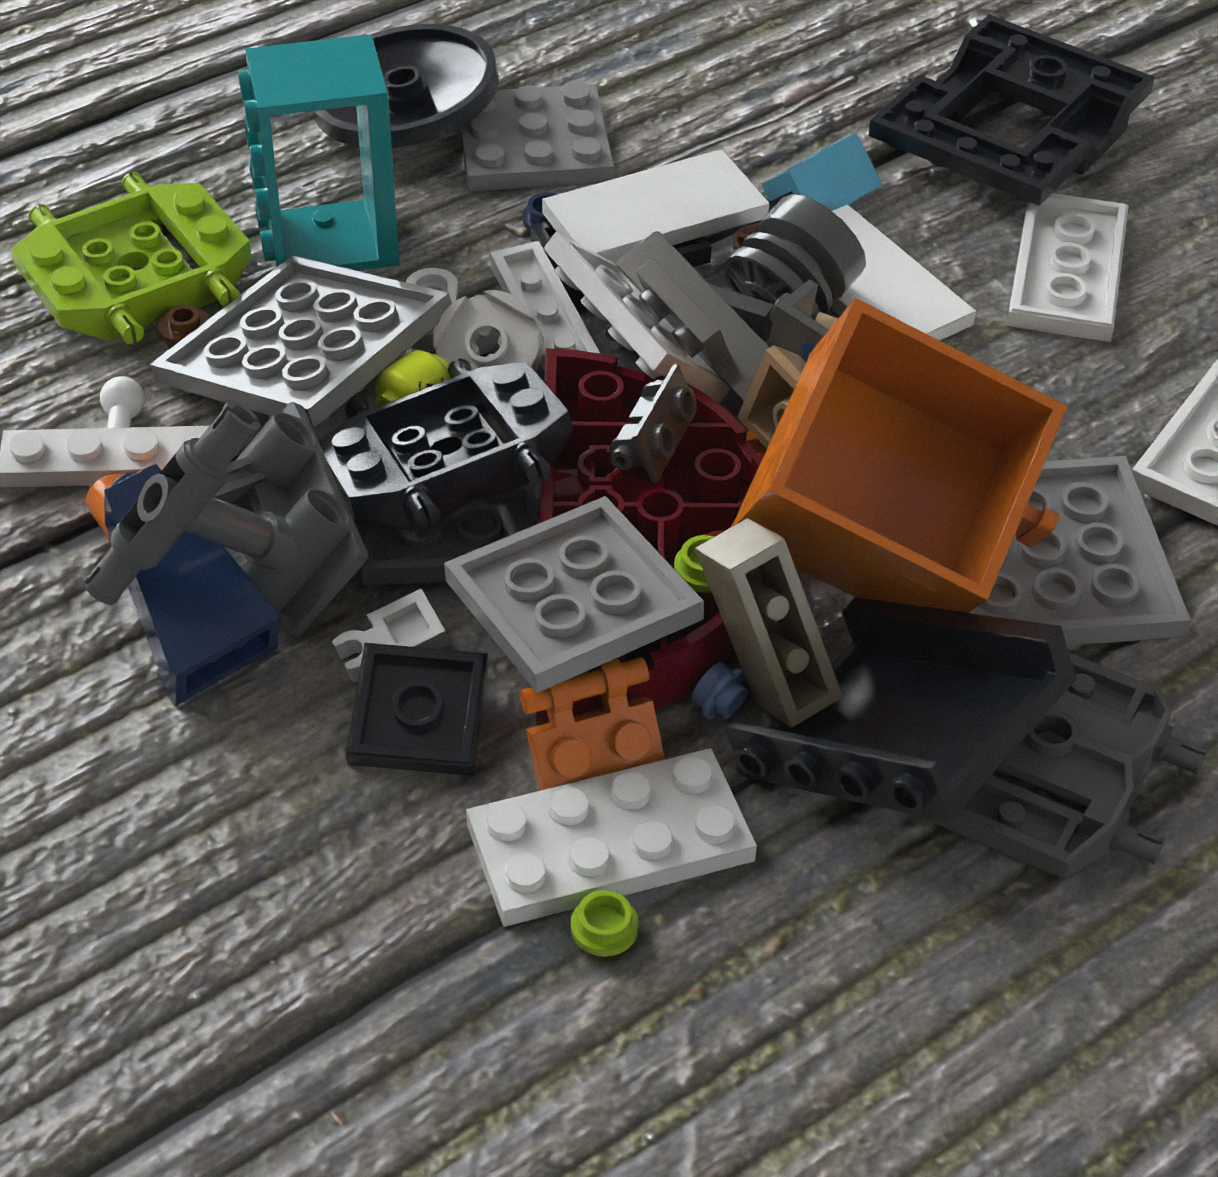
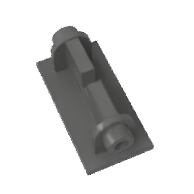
(656, 425)

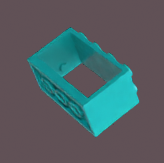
(312, 79)

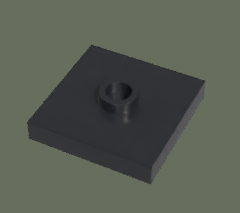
(418, 709)

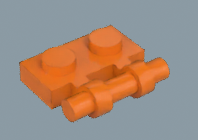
(597, 741)

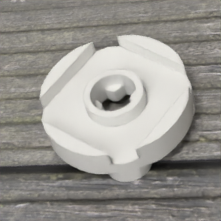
(481, 317)

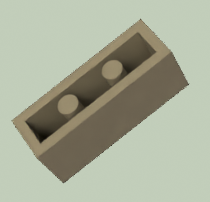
(769, 621)

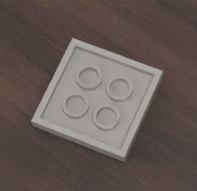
(538, 139)
(573, 593)

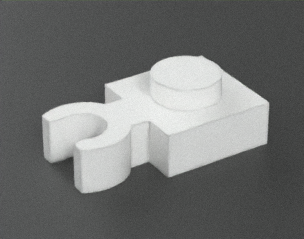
(402, 623)

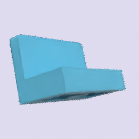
(830, 176)

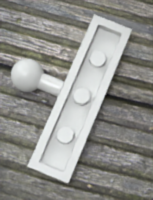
(532, 279)
(90, 454)

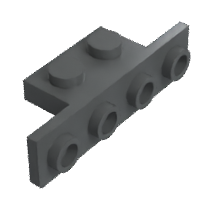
(698, 314)

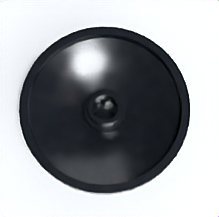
(433, 80)

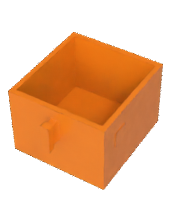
(904, 466)

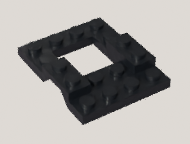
(1078, 88)

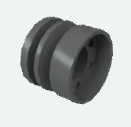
(794, 245)

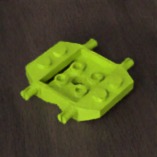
(87, 259)

